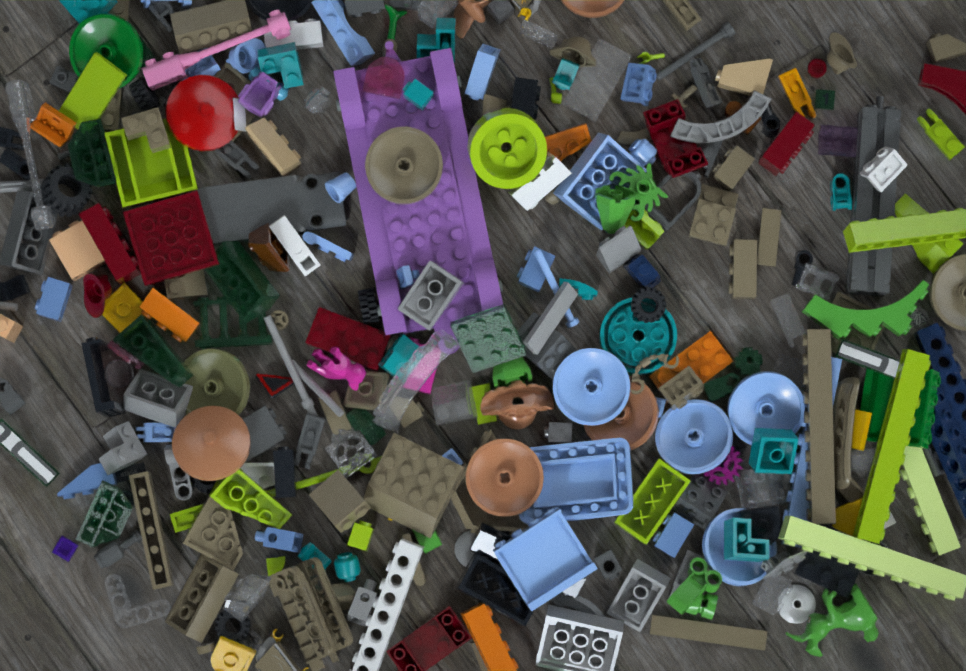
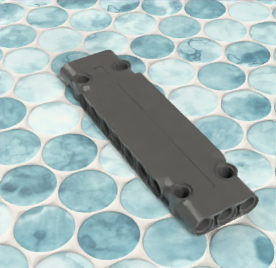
(245, 206)

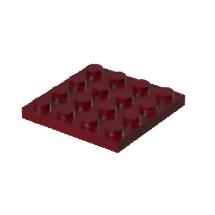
(171, 238)

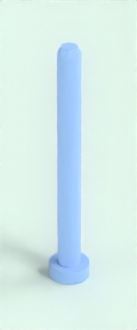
(571, 321)

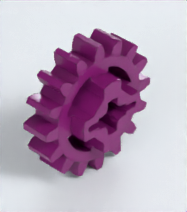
(729, 474)

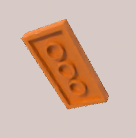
(704, 357)

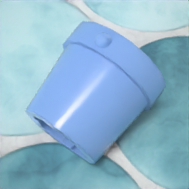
(340, 187)

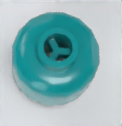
(347, 566)

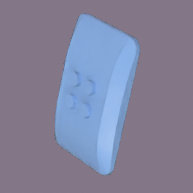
(584, 480)

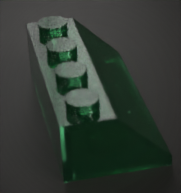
(242, 281)

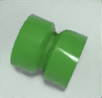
(708, 610)

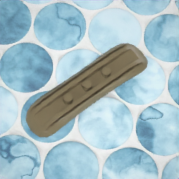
(843, 422)

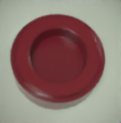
(817, 68)

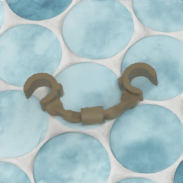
(645, 362)

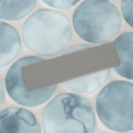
(550, 318)

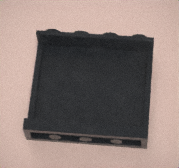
(100, 392)

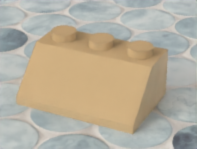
(274, 146)

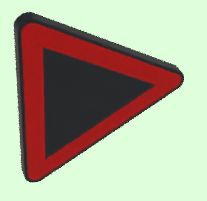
(274, 384)

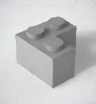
(124, 448)

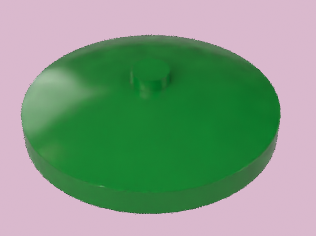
(112, 39)

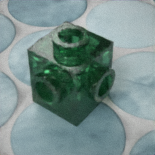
(744, 367)

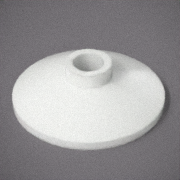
(807, 607)

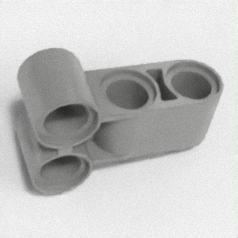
(178, 481)

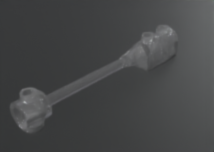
(22, 114)

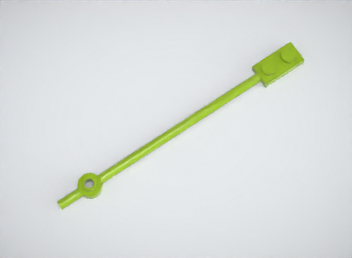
(184, 519)

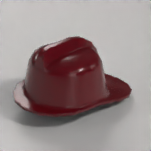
(96, 292)

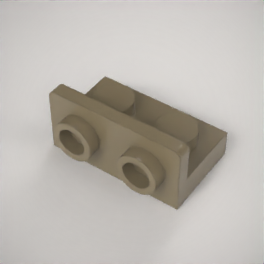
(682, 388)

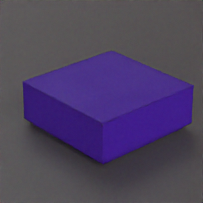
(65, 548)

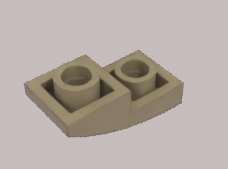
(334, 421)

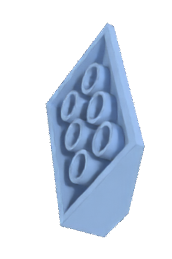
(593, 171)

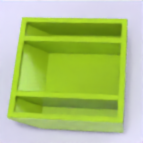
(149, 175)

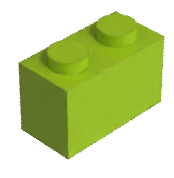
(361, 535)

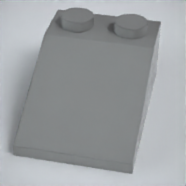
(430, 295)
(638, 595)

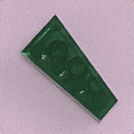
(150, 347)

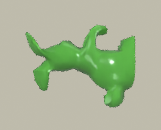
(852, 616)

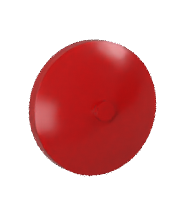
(201, 113)

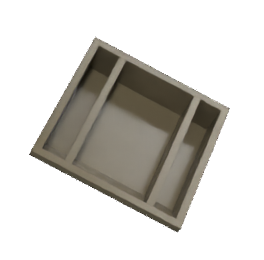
(412, 485)

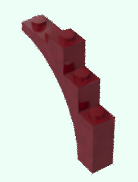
(946, 82)

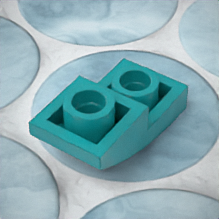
(584, 290)

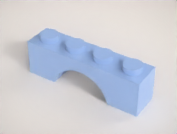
(352, 45)

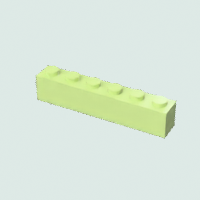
(928, 502)

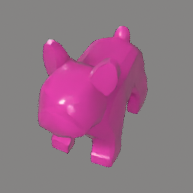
(337, 367)

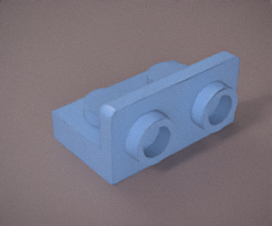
(638, 83)

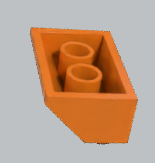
(168, 316)

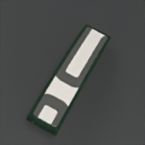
(868, 358)
(26, 454)

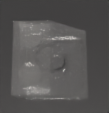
(453, 403)
(246, 596)

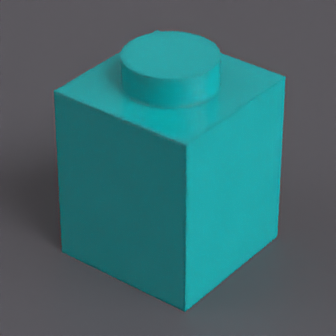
(417, 94)

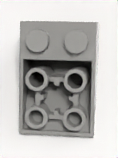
(619, 249)

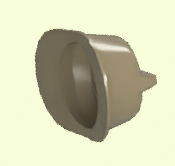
(841, 54)

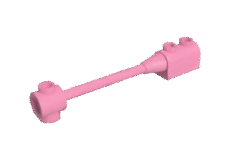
(173, 66)

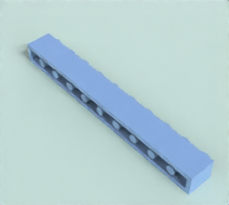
(797, 496)

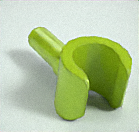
(647, 57)
(555, 97)

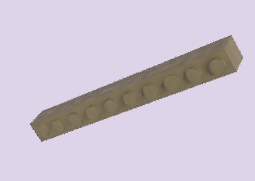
(819, 426)

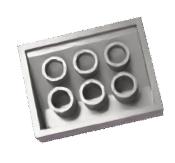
(578, 641)

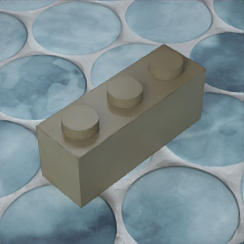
(743, 269)

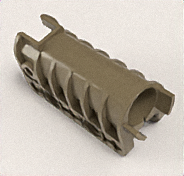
(310, 613)

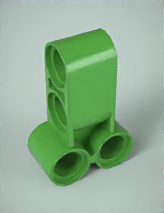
(694, 586)

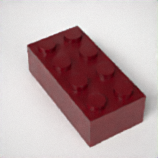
(108, 241)
(354, 339)

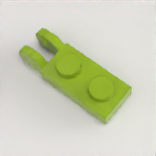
(941, 135)

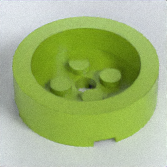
(511, 167)

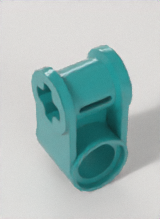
(840, 194)

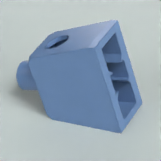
(285, 540)

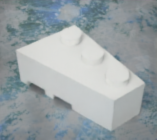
(549, 177)

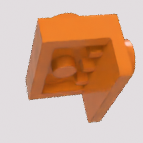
(53, 125)

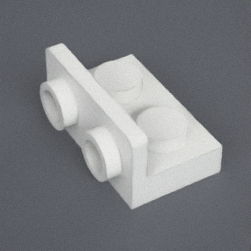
(883, 168)

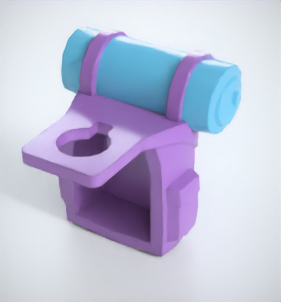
(261, 93)

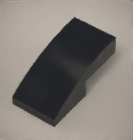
(13, 288)

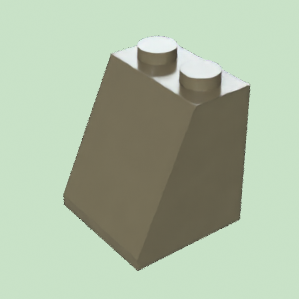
(339, 501)

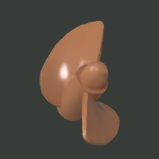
(466, 13)

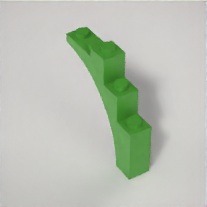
(867, 322)

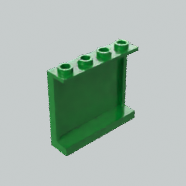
(876, 398)

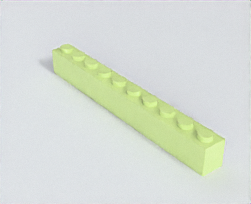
(872, 557)

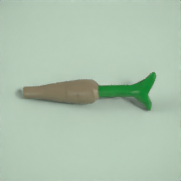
(394, 17)

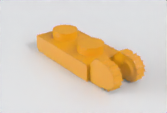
(796, 92)

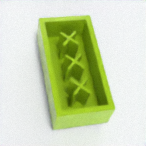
(653, 501)

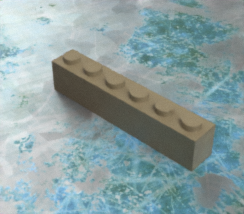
(151, 530)

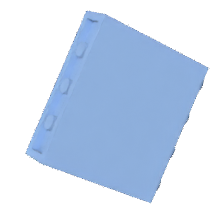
(544, 558)

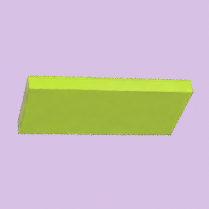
(93, 90)

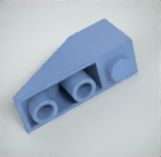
(87, 482)

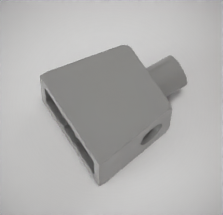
(361, 610)

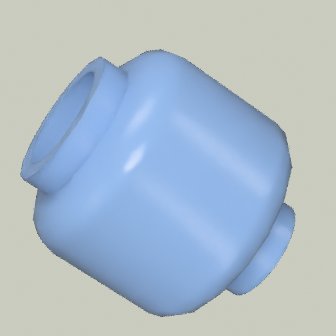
(643, 151)

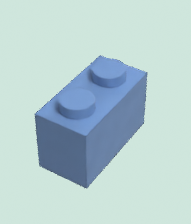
(532, 274)
(53, 299)
(672, 535)

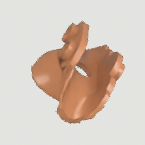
(519, 416)

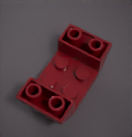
(675, 155)
(430, 642)

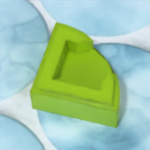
(275, 564)

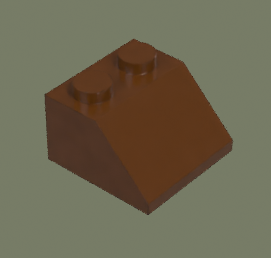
(269, 249)

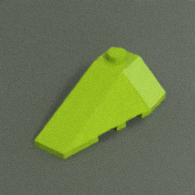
(930, 254)
(249, 499)

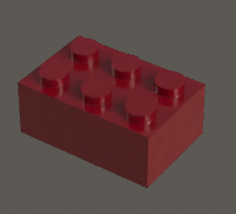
(787, 144)

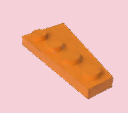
(568, 141)

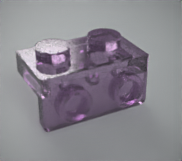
(837, 140)

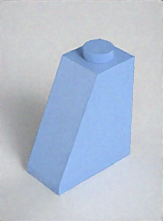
(482, 71)

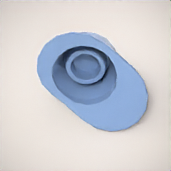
(245, 55)

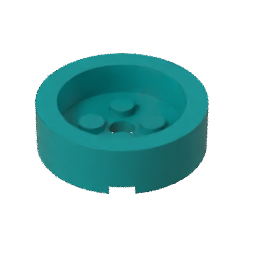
(618, 330)

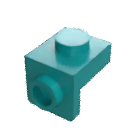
(565, 74)
(310, 551)

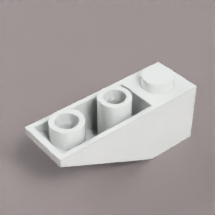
(294, 245)

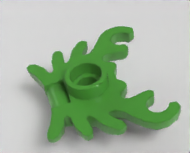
(643, 187)

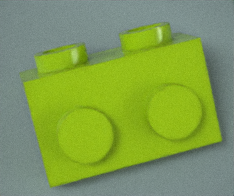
(645, 230)

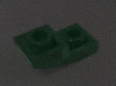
(362, 420)

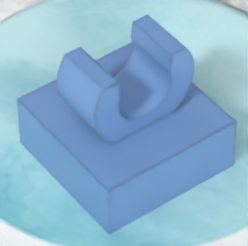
(406, 276)

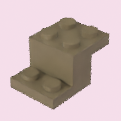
(713, 215)

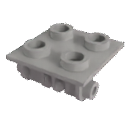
(781, 562)

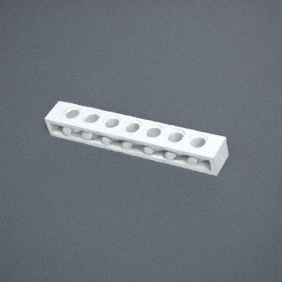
(413, 553)

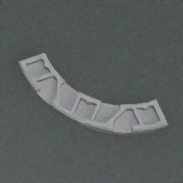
(725, 128)

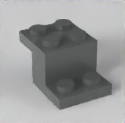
(552, 352)

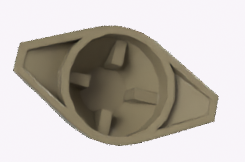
(575, 50)

